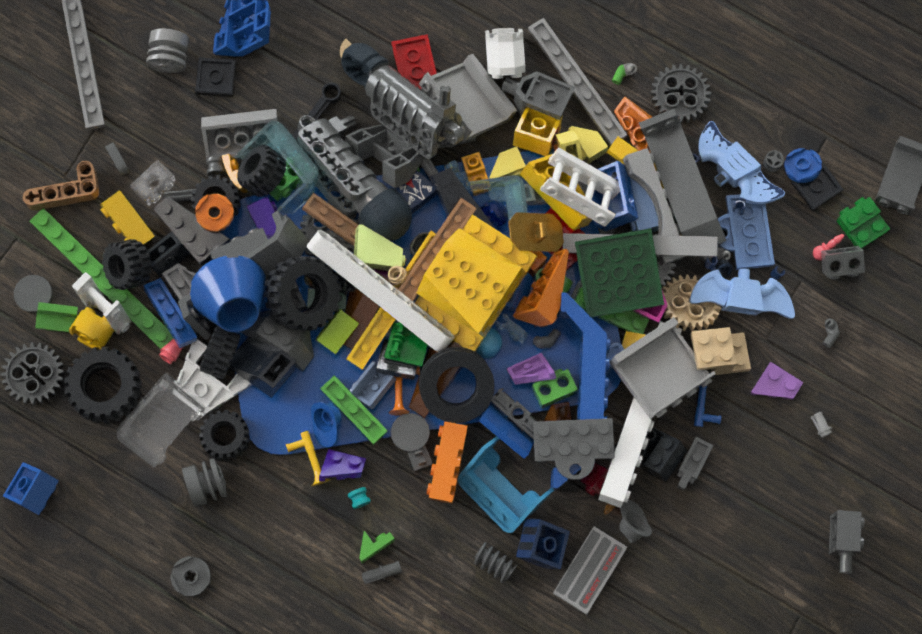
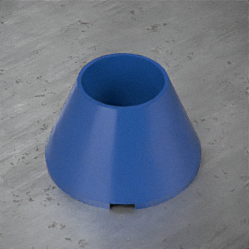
(225, 281)

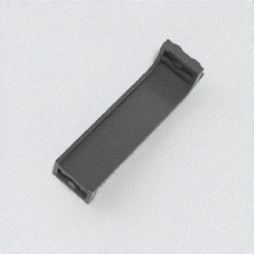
(681, 176)
(285, 243)

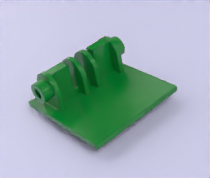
(405, 346)

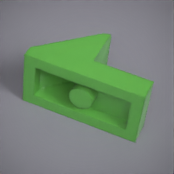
(370, 549)

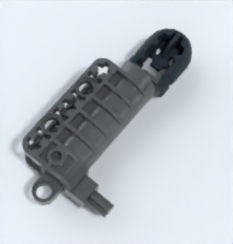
(408, 107)

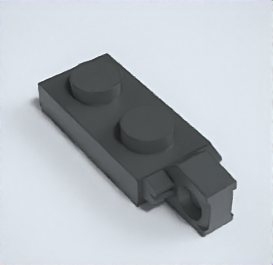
(693, 462)

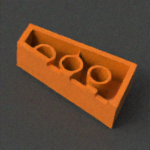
(448, 462)

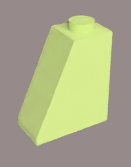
(376, 250)

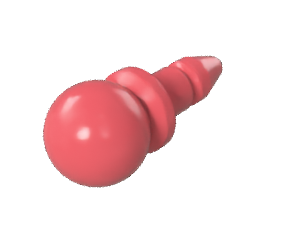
(831, 244)

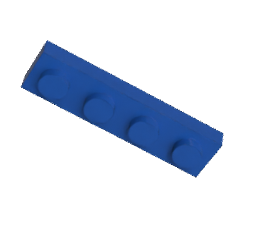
(170, 313)

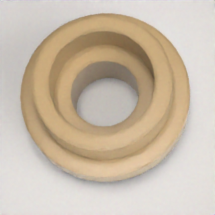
(393, 272)

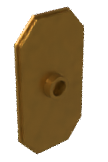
(536, 232)

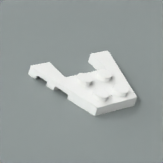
(204, 386)

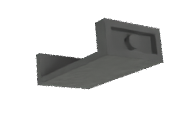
(902, 177)

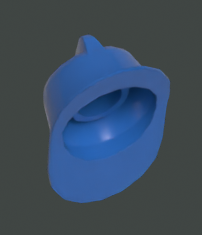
(325, 422)

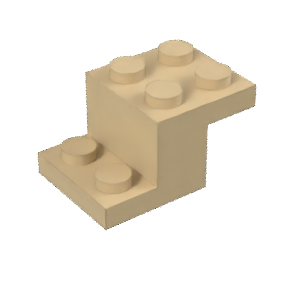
(720, 351)

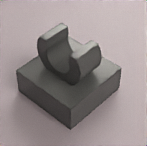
(420, 459)

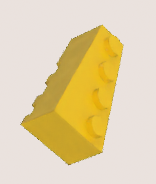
(536, 174)

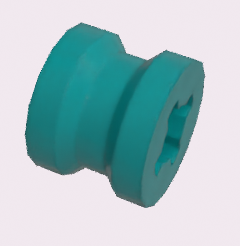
(359, 498)

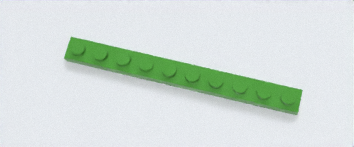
(87, 263)

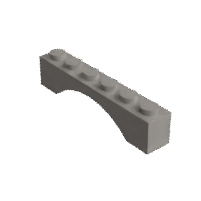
(642, 170)

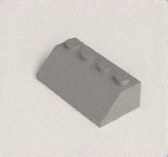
(233, 131)

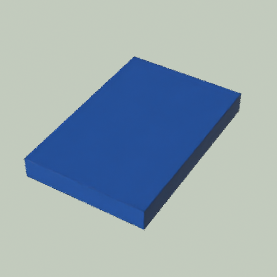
(507, 431)

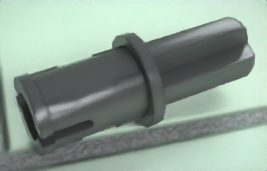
(381, 572)

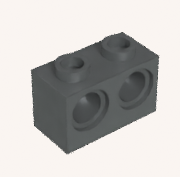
(843, 257)

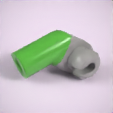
(622, 71)

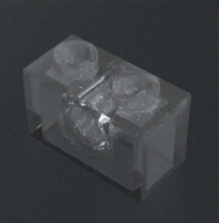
(155, 172)

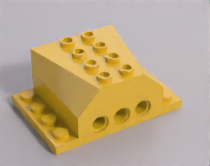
(472, 281)

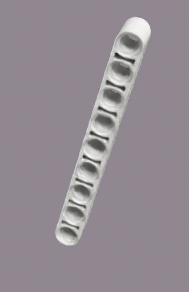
(380, 291)

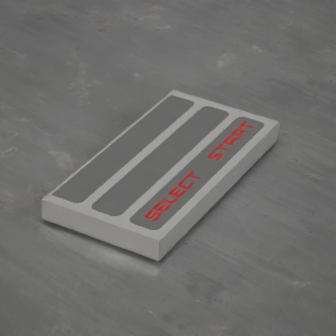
(590, 570)

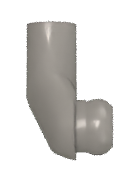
(721, 254)

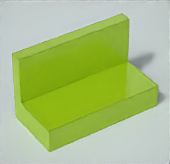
(337, 331)

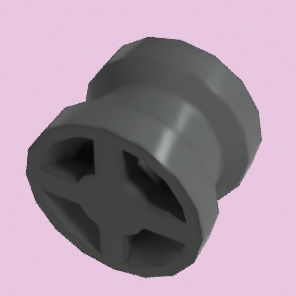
(775, 157)
(215, 166)

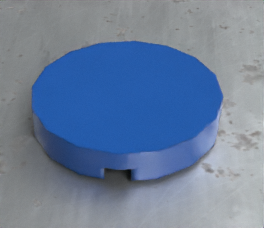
(802, 165)

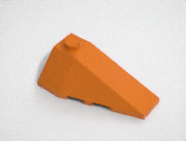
(629, 117)
(545, 299)

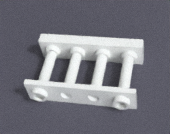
(586, 174)
(93, 298)

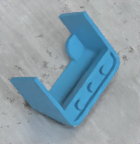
(495, 493)

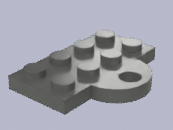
(573, 443)

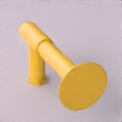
(307, 442)

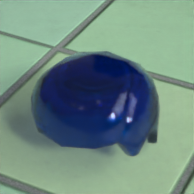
(495, 212)

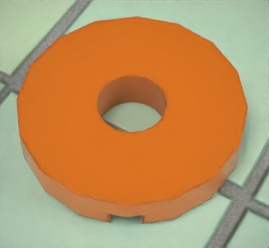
(220, 222)

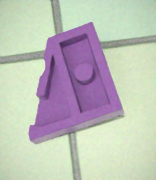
(531, 370)
(777, 383)

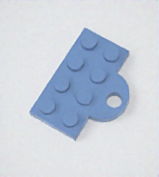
(747, 235)

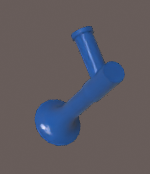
(699, 415)

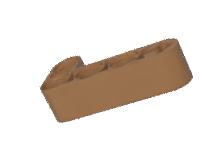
(61, 190)

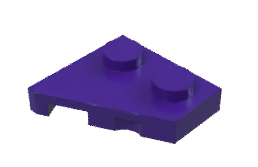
(341, 466)

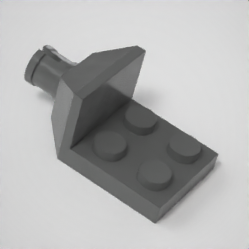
(539, 93)

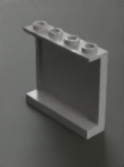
(475, 96)
(660, 370)

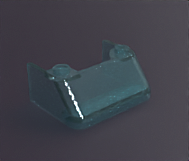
(279, 139)
(504, 189)

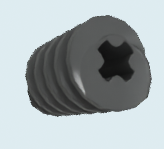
(494, 563)

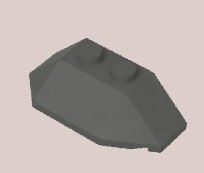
(293, 342)

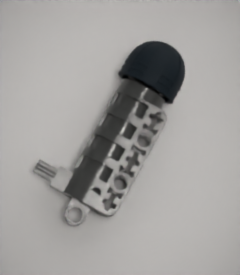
(378, 207)

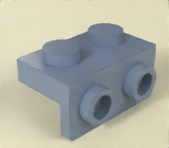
(371, 386)

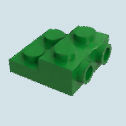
(862, 222)

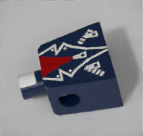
(417, 191)

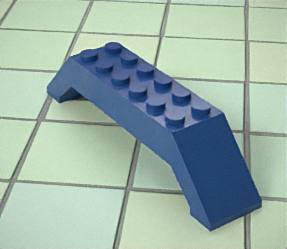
(592, 369)

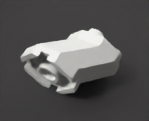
(505, 52)

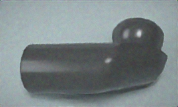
(832, 331)
(546, 341)

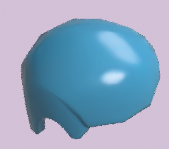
(490, 345)

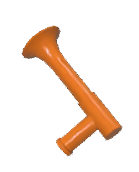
(399, 409)

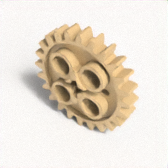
(675, 295)

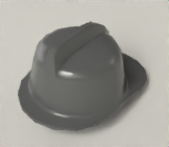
(633, 522)

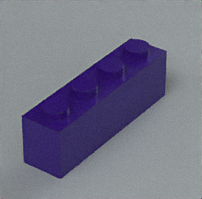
(261, 214)

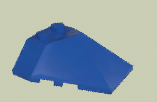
(243, 27)

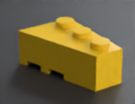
(125, 218)

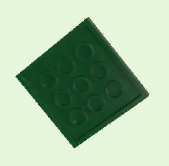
(619, 273)

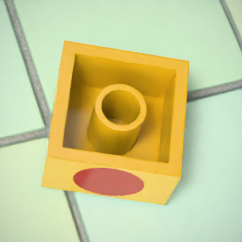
(536, 132)

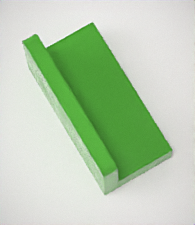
(55, 317)

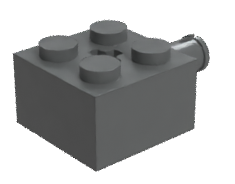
(845, 537)

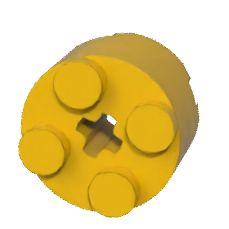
(91, 329)

